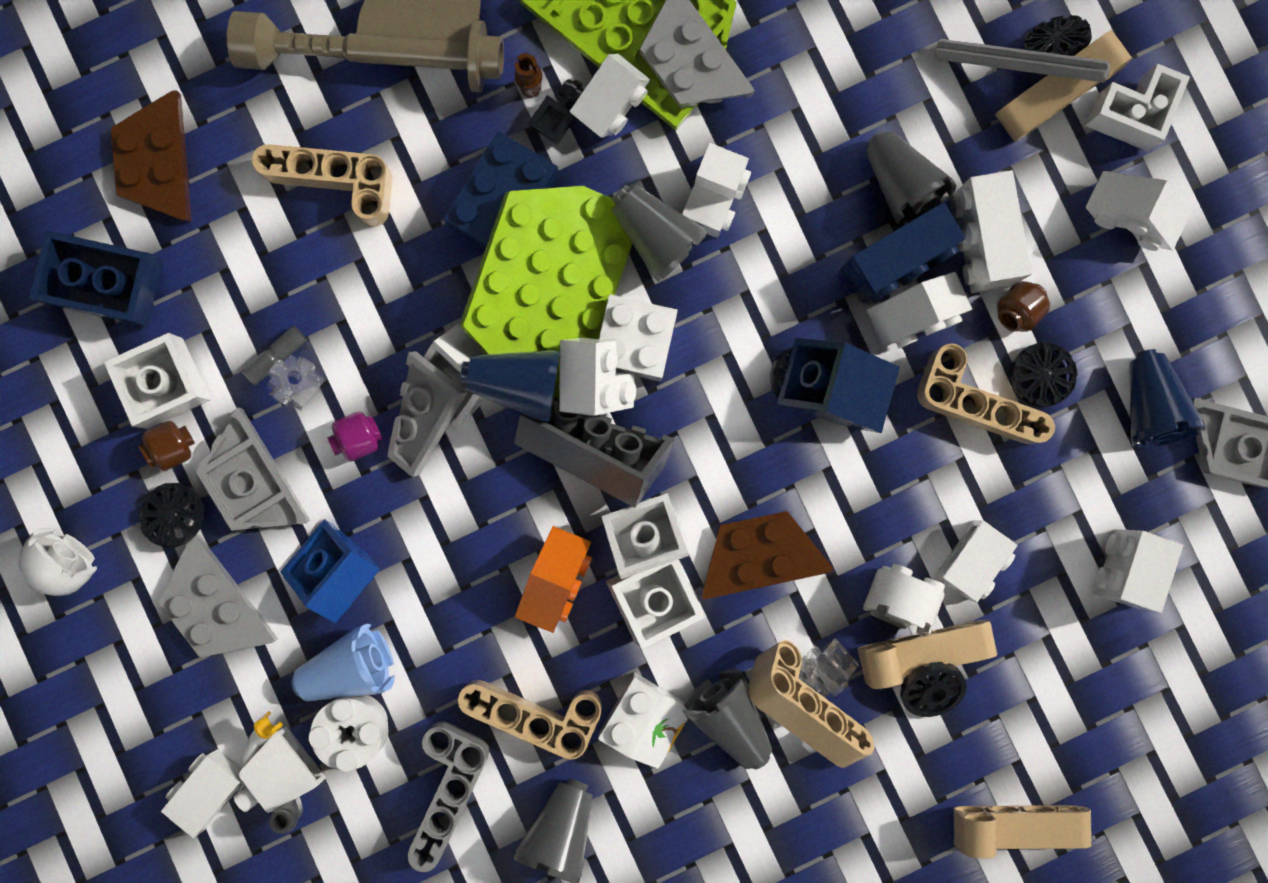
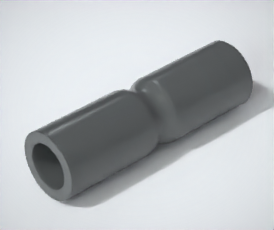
(281, 348)

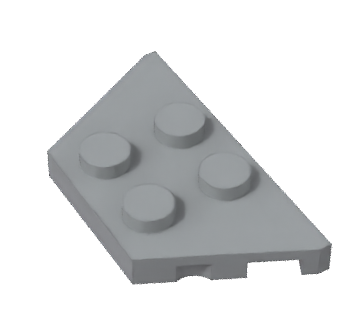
(691, 58)
(1233, 443)
(247, 480)
(211, 606)

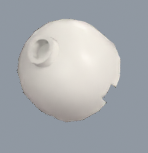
(55, 564)

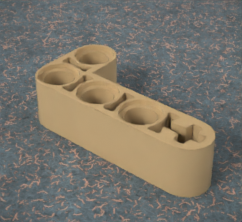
(1057, 92)
(322, 175)
(985, 402)
(891, 660)
(527, 711)
(802, 711)
(988, 828)

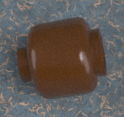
(1023, 306)
(166, 446)

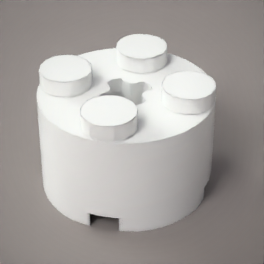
(904, 599)
(330, 726)

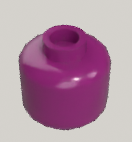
(354, 436)

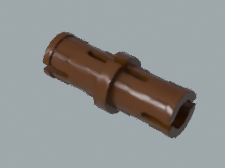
(524, 73)

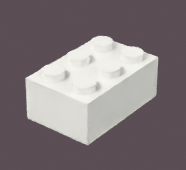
(993, 231)

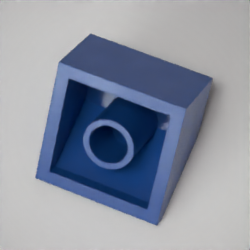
(329, 571)

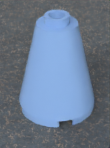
(346, 668)

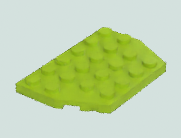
(620, 28)
(546, 271)

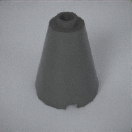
(906, 177)
(656, 229)
(730, 718)
(559, 833)

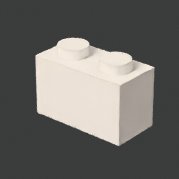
(610, 96)
(977, 561)
(204, 793)

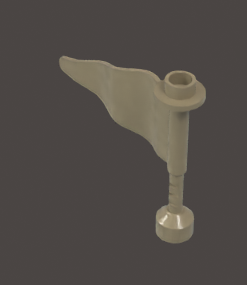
(388, 33)

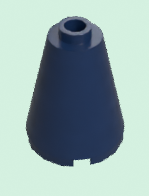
(514, 380)
(1159, 402)

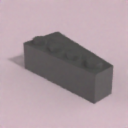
(597, 452)

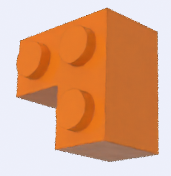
(554, 580)

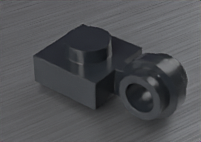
(554, 118)

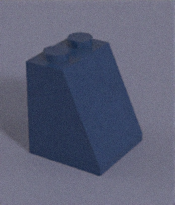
(838, 384)

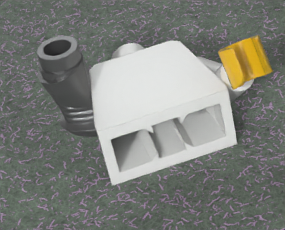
(276, 774)

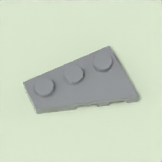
(425, 413)

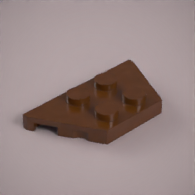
(153, 159)
(761, 554)

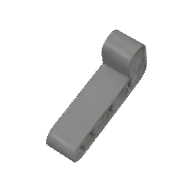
(444, 799)

